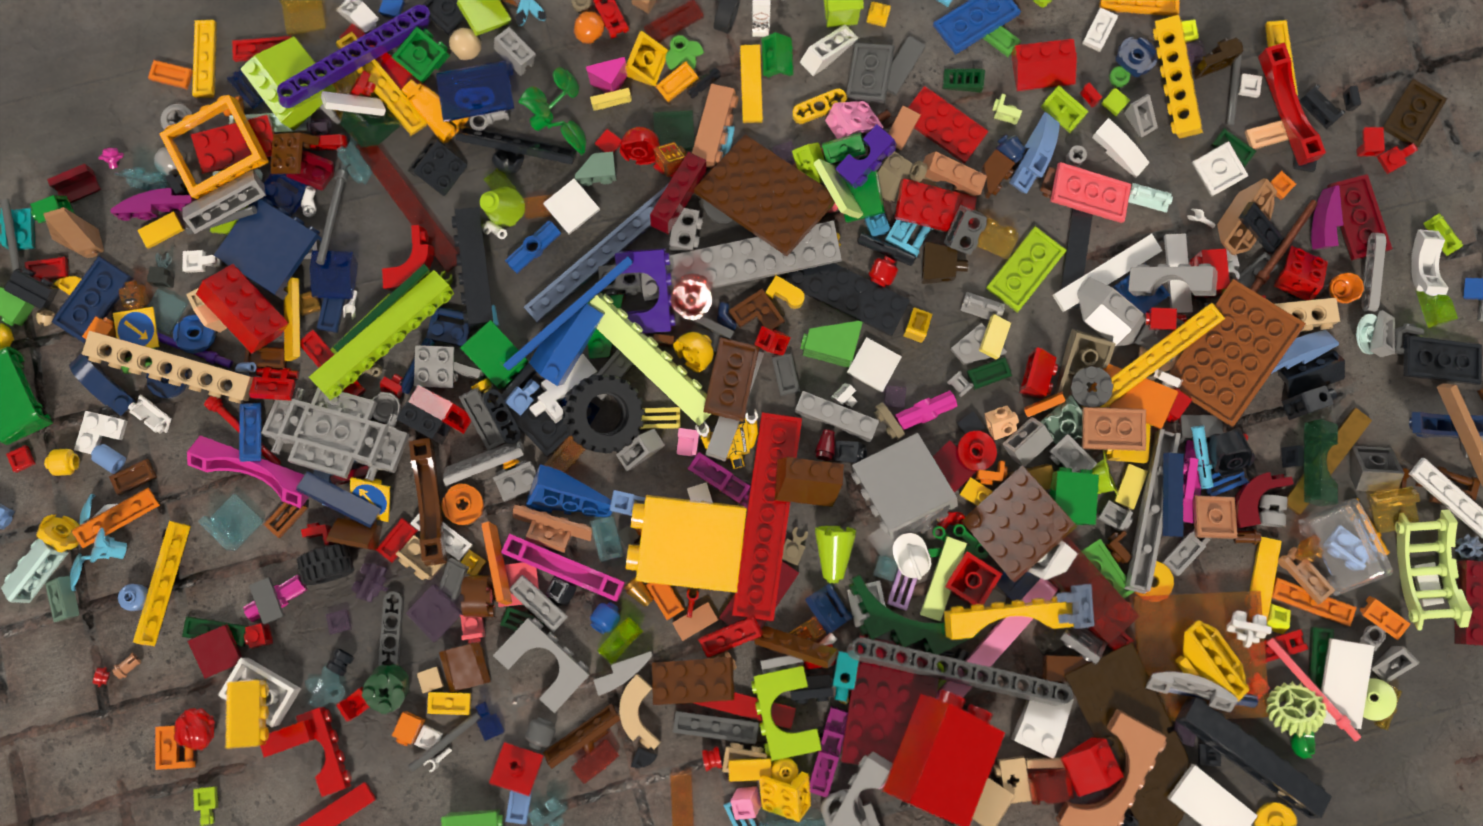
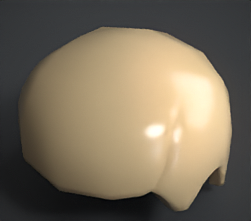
(465, 44)

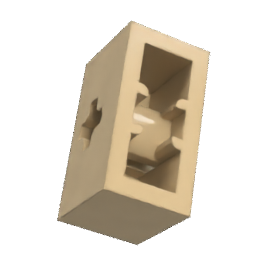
(1017, 768)

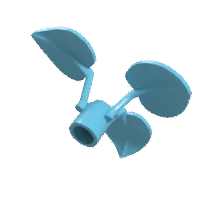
(109, 548)

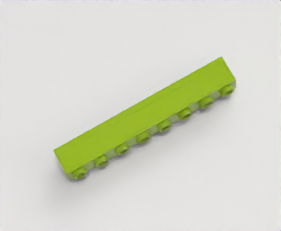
(382, 335)

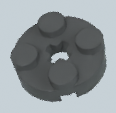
(1091, 375)

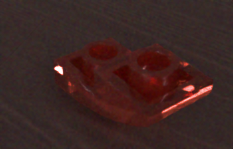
(595, 761)

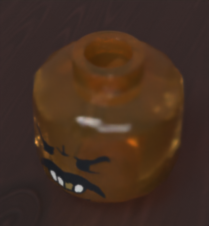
(133, 295)

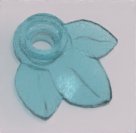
(322, 687)

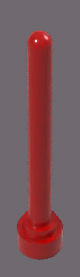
(215, 404)

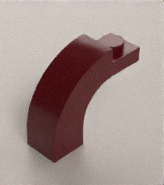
(1249, 494)

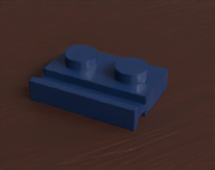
(1017, 589)

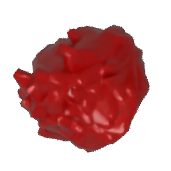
(194, 729)

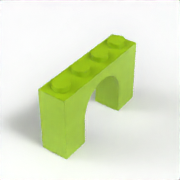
(782, 743)

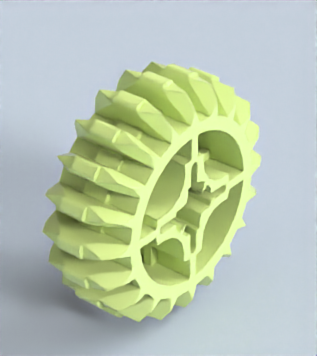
(1293, 713)

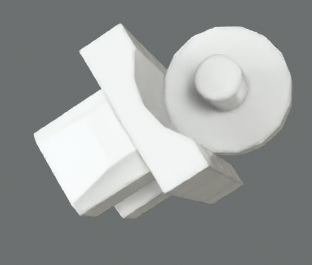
(1248, 631)

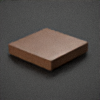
(1215, 517)

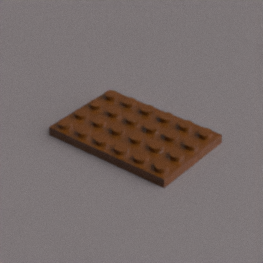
(765, 195)

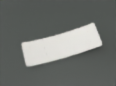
(855, 610)

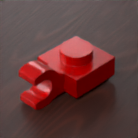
(1395, 158)

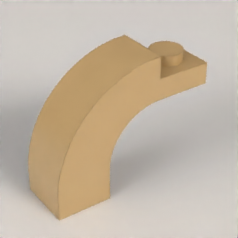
(629, 712)

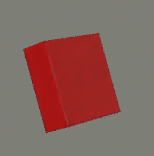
(1090, 95)
(608, 142)
(20, 459)

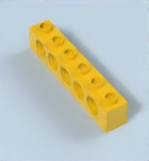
(1173, 28)

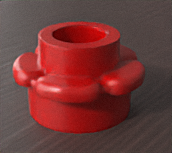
(101, 676)

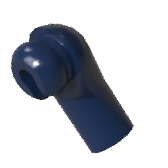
(723, 318)

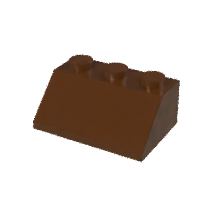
(808, 481)

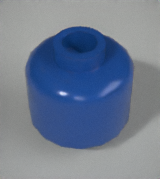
(605, 617)

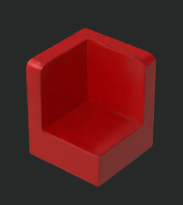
(1373, 142)

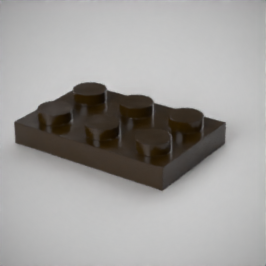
(1414, 113)

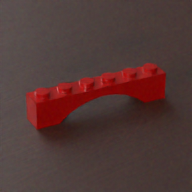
(1279, 76)

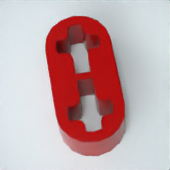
(330, 142)

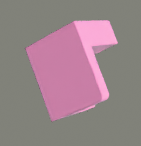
(687, 442)
(746, 803)

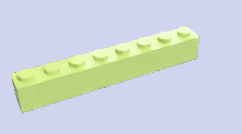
(650, 359)

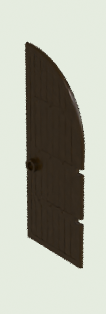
(1119, 684)

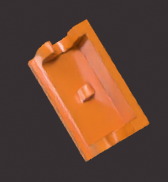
(1384, 618)

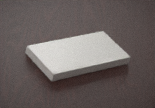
(1347, 679)
(1208, 801)

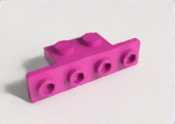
(1191, 481)

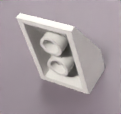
(1042, 725)

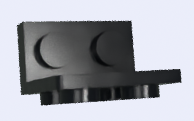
(438, 167)

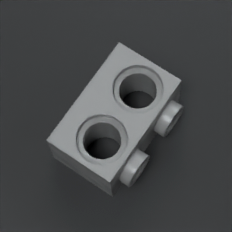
(681, 230)

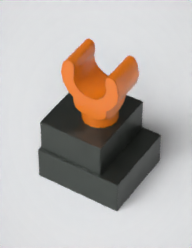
(629, 535)

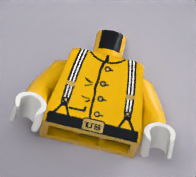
(743, 440)

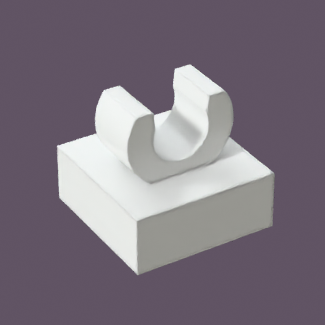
(844, 395)

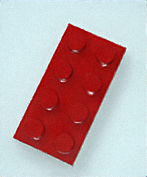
(947, 125)
(227, 145)
(930, 205)

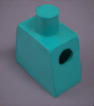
(844, 665)

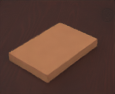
(1114, 429)

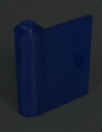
(475, 90)

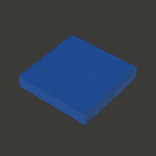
(1143, 303)

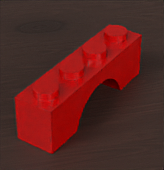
(333, 775)

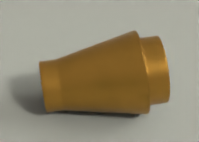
(638, 591)

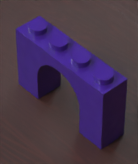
(653, 263)

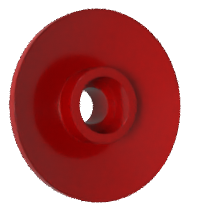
(985, 449)

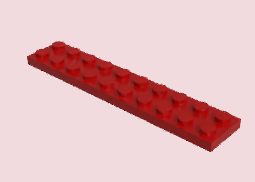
(765, 520)

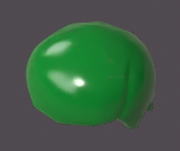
(1303, 745)

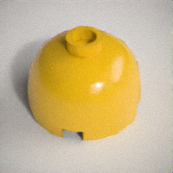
(695, 350)

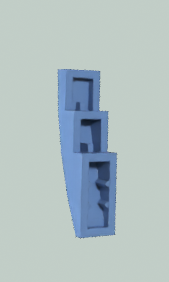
(1307, 348)

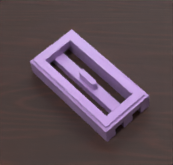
(897, 604)

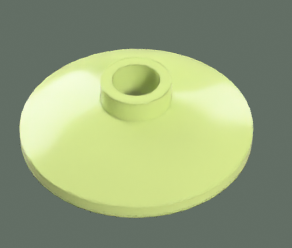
(1384, 706)

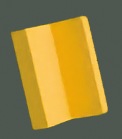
(749, 768)

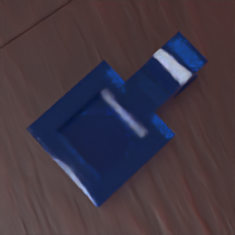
(489, 724)

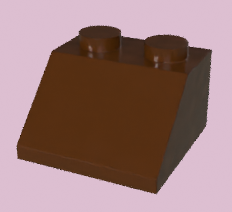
(355, 534)

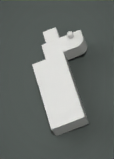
(553, 394)

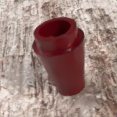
(826, 446)

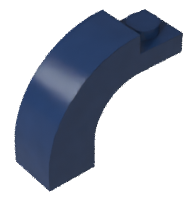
(100, 385)

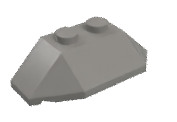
(1110, 313)

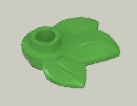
(676, 56)

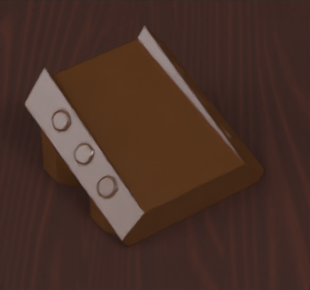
(465, 666)

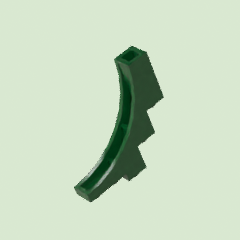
(904, 631)

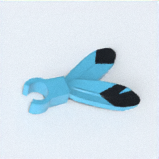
(526, 6)

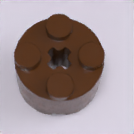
(478, 596)

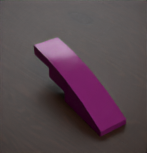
(721, 479)
(828, 757)

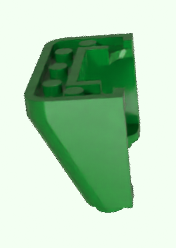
(18, 407)

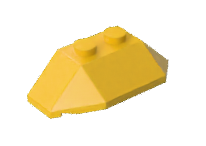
(1214, 658)

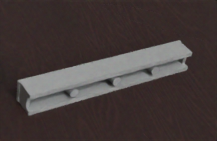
(1150, 516)

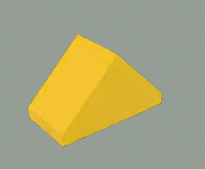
(918, 325)

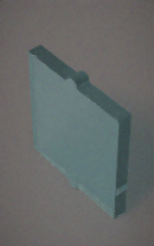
(167, 310)

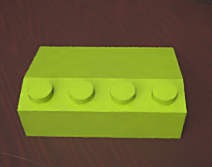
(275, 66)

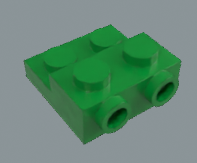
(421, 54)

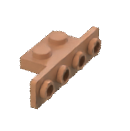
(550, 530)

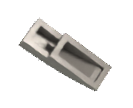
(621, 673)

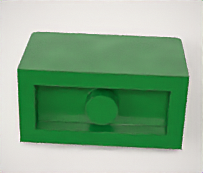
(777, 55)
(839, 148)

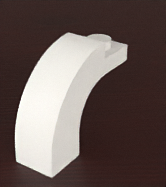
(1426, 263)

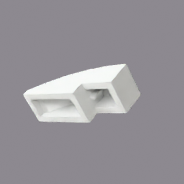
(1120, 148)

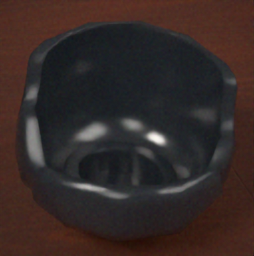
(507, 162)

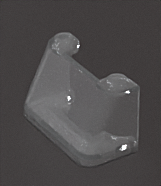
(1348, 544)

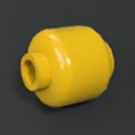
(62, 462)
(779, 765)

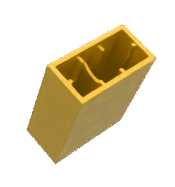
(687, 543)

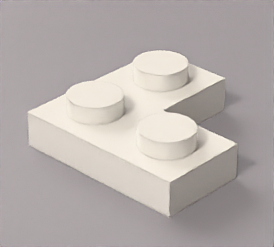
(96, 426)

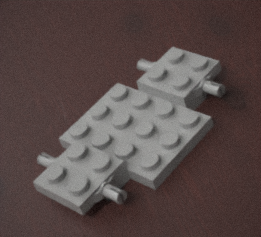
(335, 434)

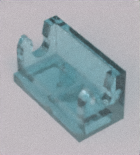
(606, 539)

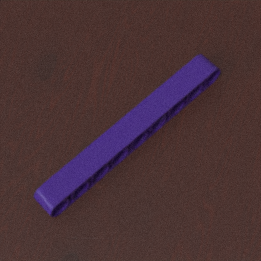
(349, 63)

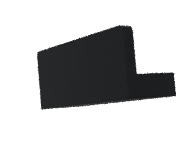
(1316, 373)

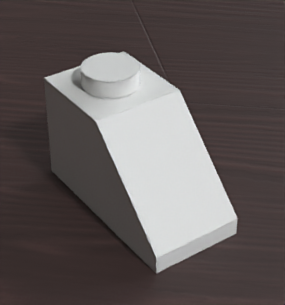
(358, 14)

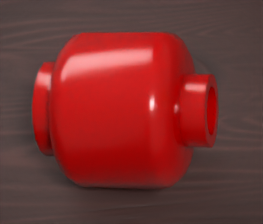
(883, 271)

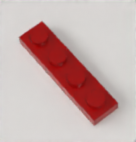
(321, 353)

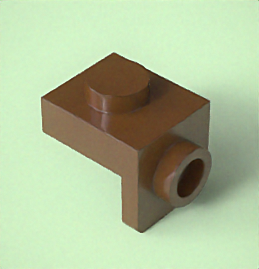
(1048, 181)
(1118, 552)

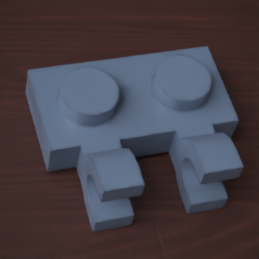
(1082, 606)

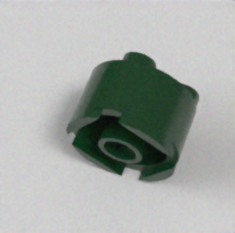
(376, 692)

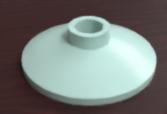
(1365, 332)

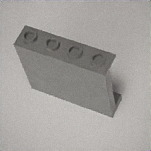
(903, 484)

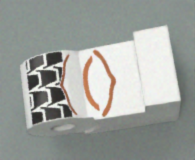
(761, 18)

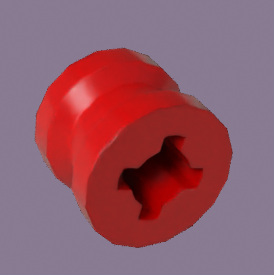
(712, 759)

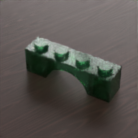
(1318, 484)

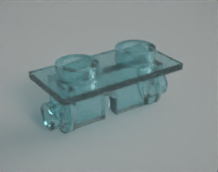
(359, 170)

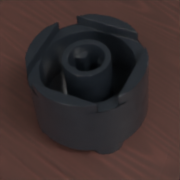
(1230, 453)

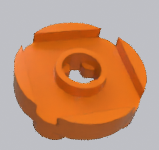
(473, 509)

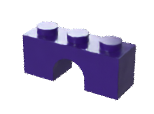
(856, 171)

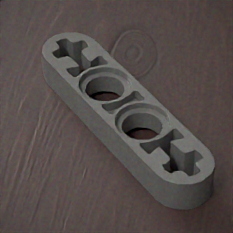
(387, 631)

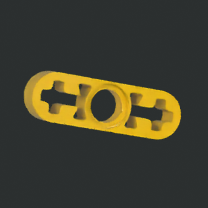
(816, 114)

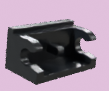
(1321, 107)

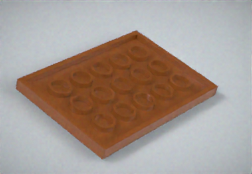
(1238, 354)

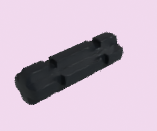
(704, 82)

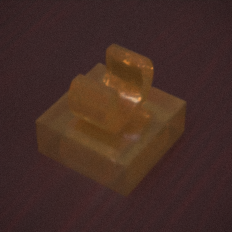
(1309, 549)

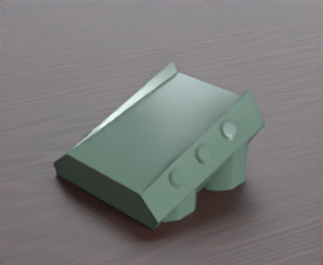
(1065, 420)

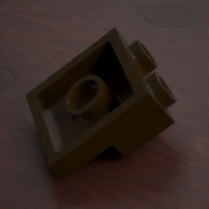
(1220, 57)

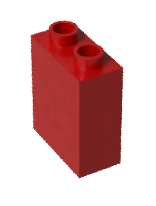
(945, 758)

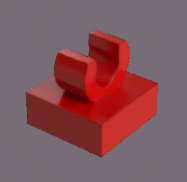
(362, 85)
(392, 386)

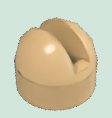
(45, 317)

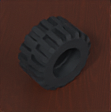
(325, 564)

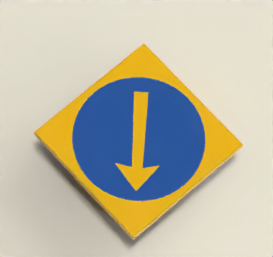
(137, 327)
(373, 493)

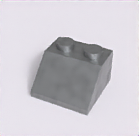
(1375, 469)

